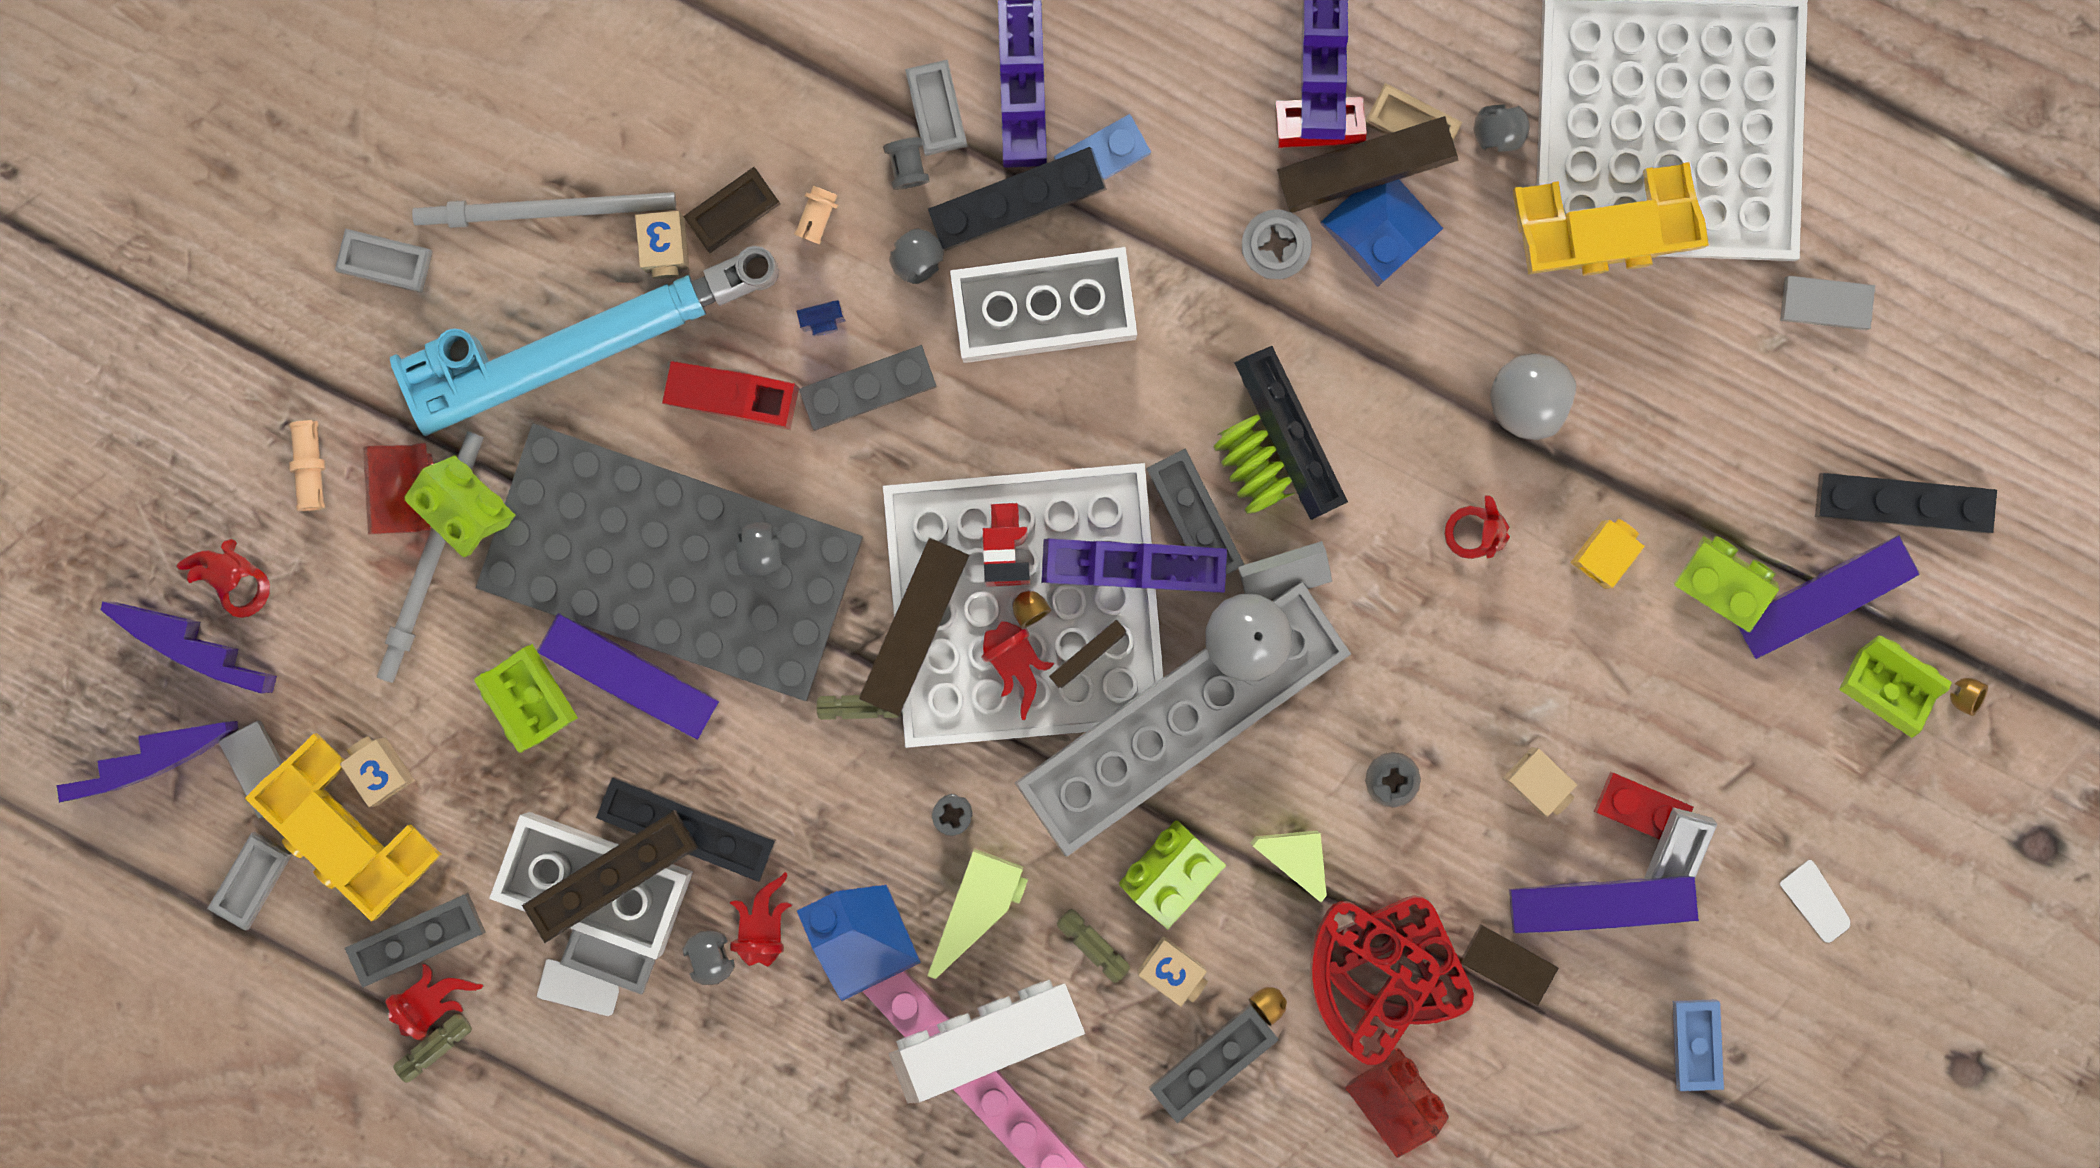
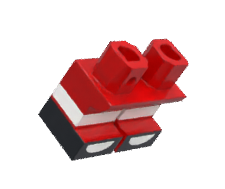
(1000, 548)

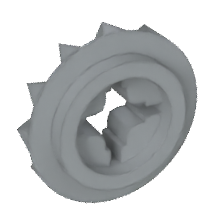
(1287, 227)

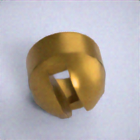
(1030, 608)
(1970, 697)
(1269, 1004)

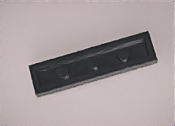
(1017, 199)
(1291, 432)
(1906, 503)
(717, 839)

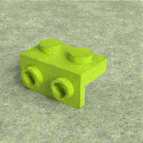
(457, 504)
(1728, 583)
(1894, 684)
(525, 699)
(1171, 874)

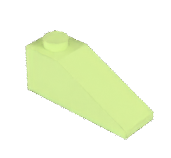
(980, 902)

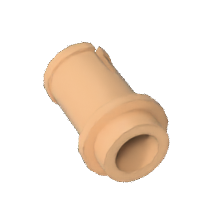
(816, 214)

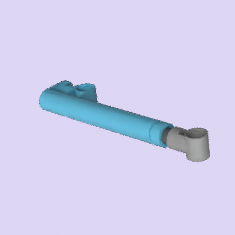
(451, 391)

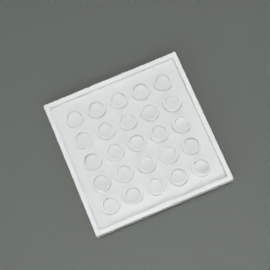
(1677, 86)
(958, 692)

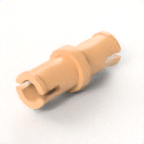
(307, 465)

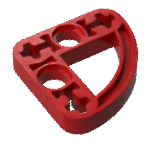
(1430, 932)
(1396, 984)

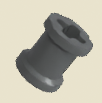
(906, 163)
(948, 827)

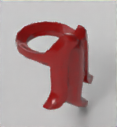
(1494, 530)
(224, 574)
(1012, 655)
(760, 932)
(421, 1005)

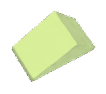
(1297, 856)

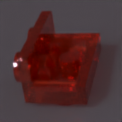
(388, 478)
(1399, 1103)

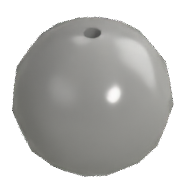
(1533, 396)
(1232, 639)

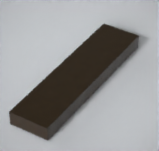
(1367, 164)
(914, 626)
(609, 876)

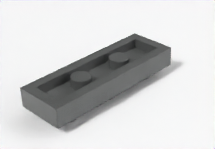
(867, 387)
(1192, 506)
(415, 940)
(1213, 1063)

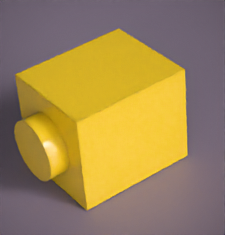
(1608, 552)

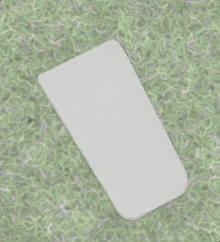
(1816, 901)
(577, 989)

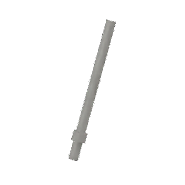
(460, 214)
(401, 637)

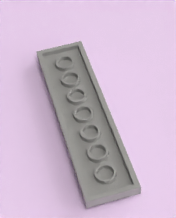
(1171, 730)

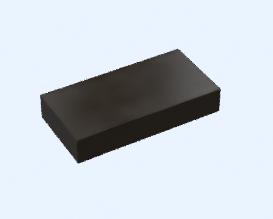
(731, 210)
(1088, 654)
(1509, 964)

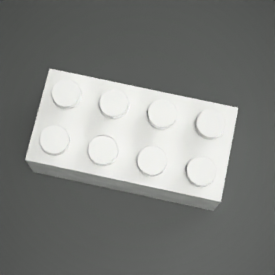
(1043, 305)
(549, 851)
(987, 1043)

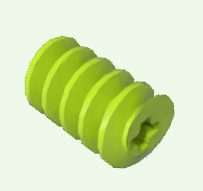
(1252, 465)

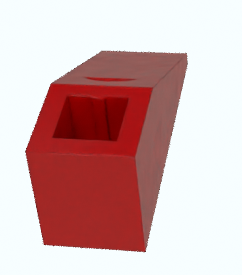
(731, 394)

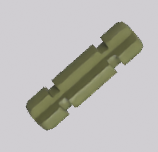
(849, 708)
(1093, 945)
(432, 1047)

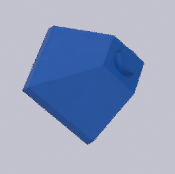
(1381, 228)
(858, 938)

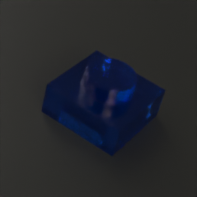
(821, 318)

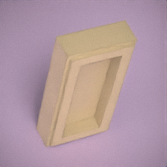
(1398, 111)

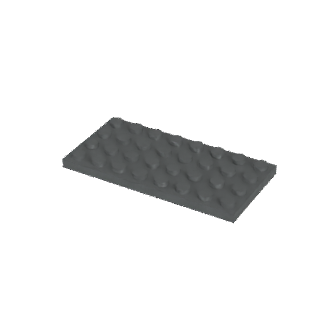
(660, 565)

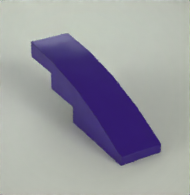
(1324, 69)
(1022, 83)
(1134, 565)
(1831, 596)
(178, 641)
(627, 676)
(158, 755)
(1603, 904)

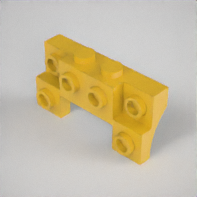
(1611, 234)
(331, 838)

